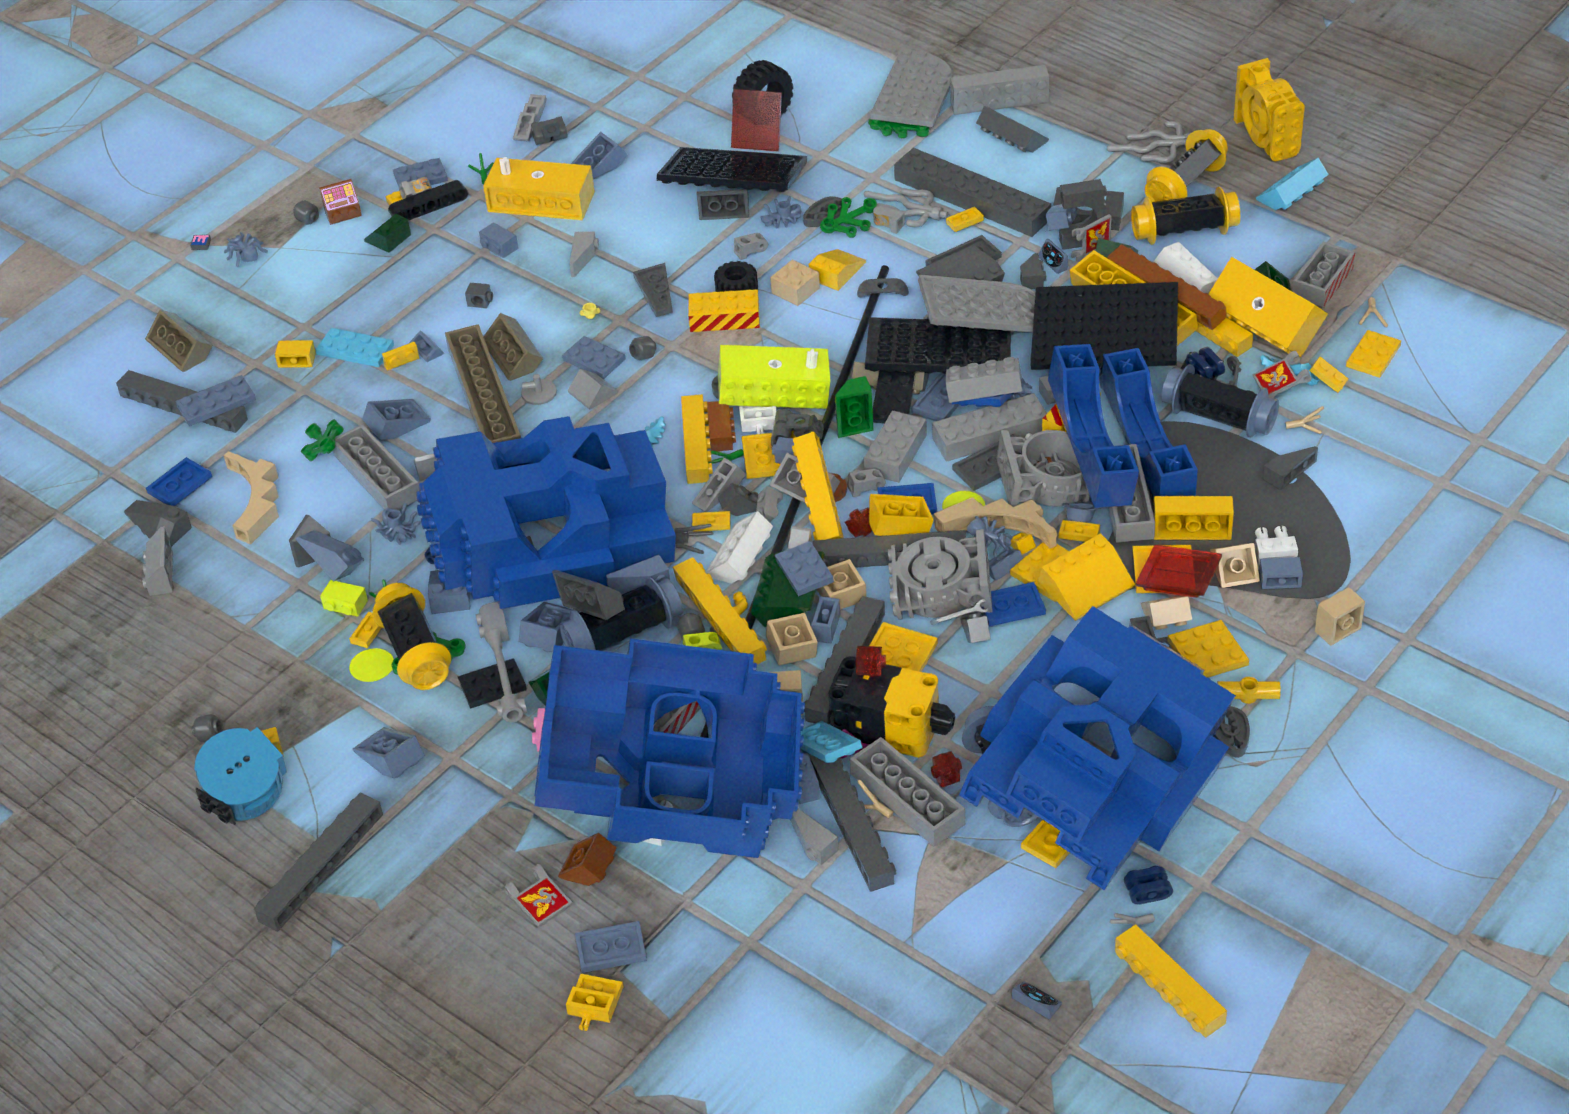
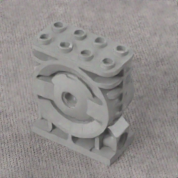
(1042, 481)
(933, 565)

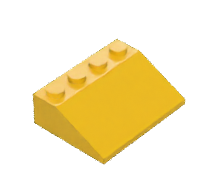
(1086, 577)

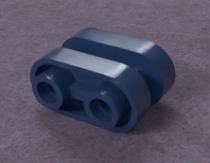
(1206, 363)
(1148, 885)

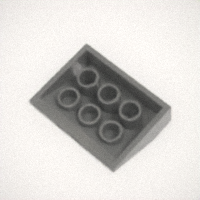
(966, 264)

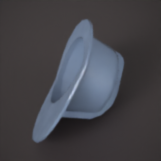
(1080, 511)

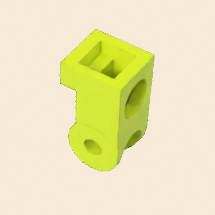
(704, 640)

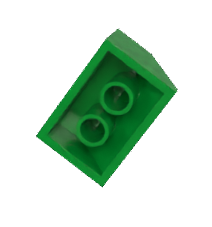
(854, 408)

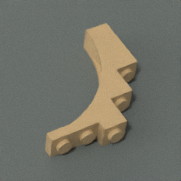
(261, 507)
(1023, 517)

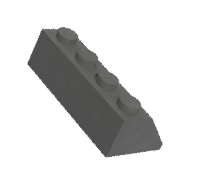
(1010, 130)
(588, 596)

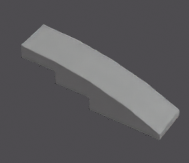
(531, 114)

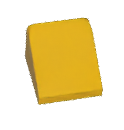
(1023, 542)

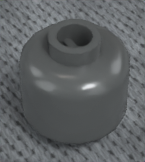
(306, 212)
(642, 348)
(690, 624)
(206, 727)

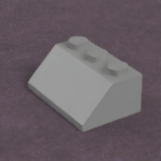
(788, 479)
(159, 564)

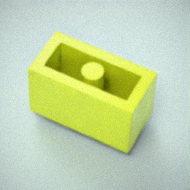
(344, 598)

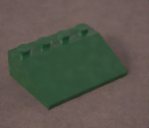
(776, 596)

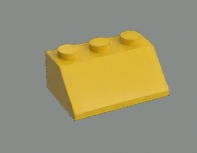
(899, 515)

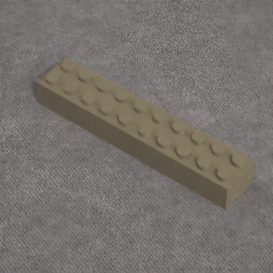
(481, 384)

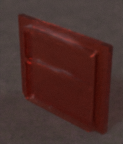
(756, 120)
(1178, 571)

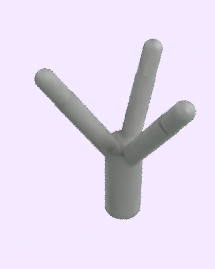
(1124, 919)

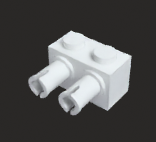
(1277, 547)

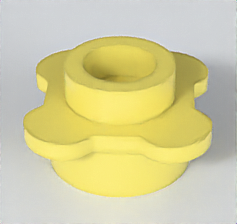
(589, 310)

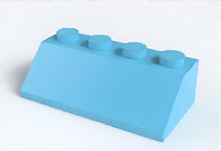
(1293, 185)

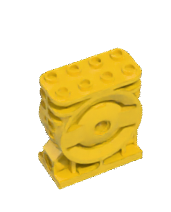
(1268, 110)

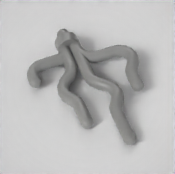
(1169, 140)
(915, 209)

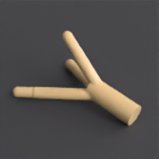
(1372, 308)
(1300, 423)
(877, 805)

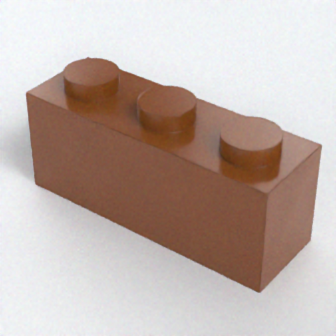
(721, 426)

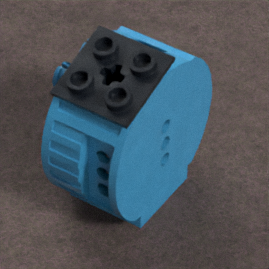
(239, 774)

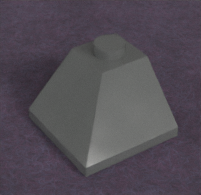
(307, 525)

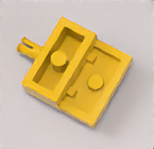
(593, 999)

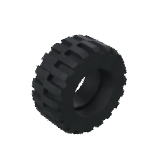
(769, 74)

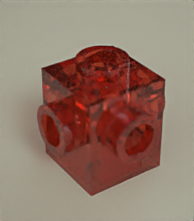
(858, 522)
(870, 660)
(946, 769)

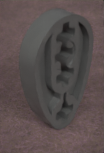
(818, 211)
(1240, 732)

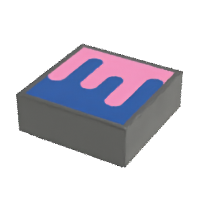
(200, 242)

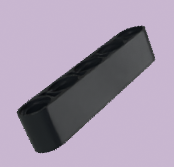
(429, 200)

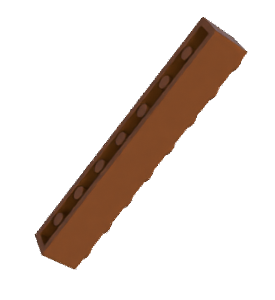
(1208, 310)

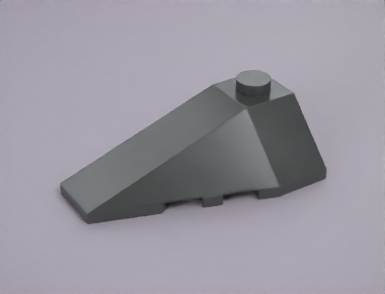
(152, 516)

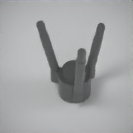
(682, 536)

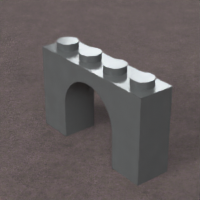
(1081, 194)
(1114, 207)

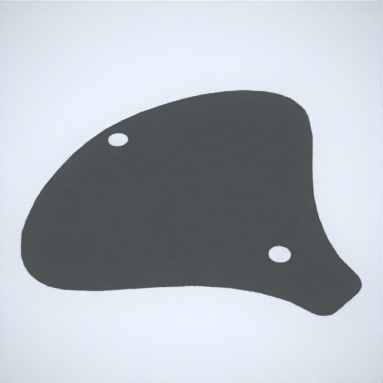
(1235, 468)

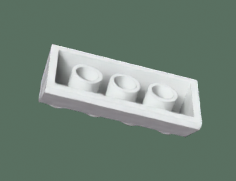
(1186, 266)
(740, 549)

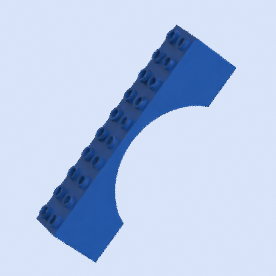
(1130, 395)
(1106, 468)

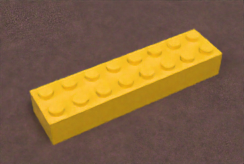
(1099, 270)

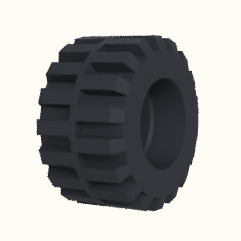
(735, 277)

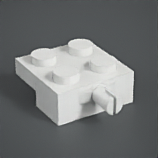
(757, 418)

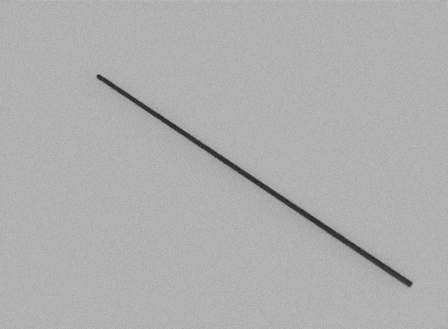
(829, 413)

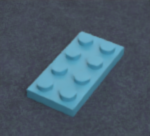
(354, 347)
(828, 742)

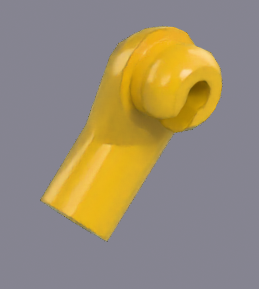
(740, 602)

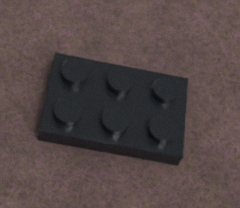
(893, 393)
(485, 684)

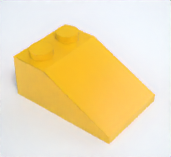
(836, 267)

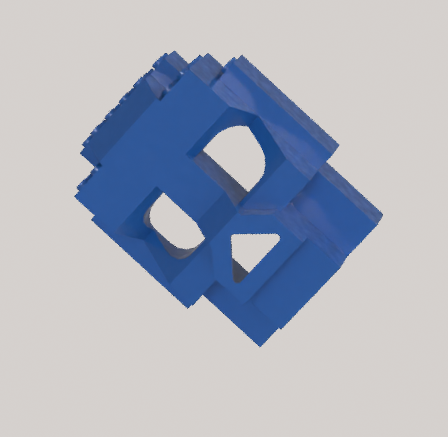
(483, 495)
(609, 709)
(1093, 798)

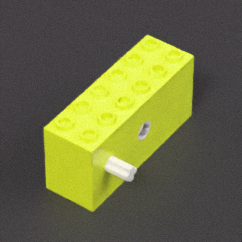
(773, 376)

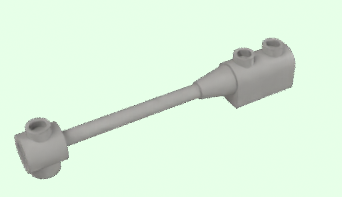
(495, 632)

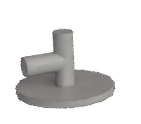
(538, 391)

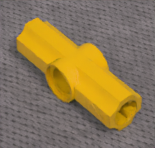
(1250, 689)

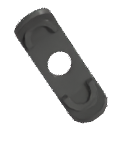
(871, 286)
(1233, 363)

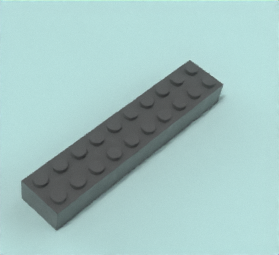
(969, 189)

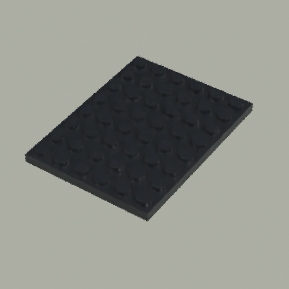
(732, 169)
(1108, 319)
(930, 348)

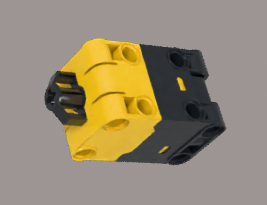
(895, 706)

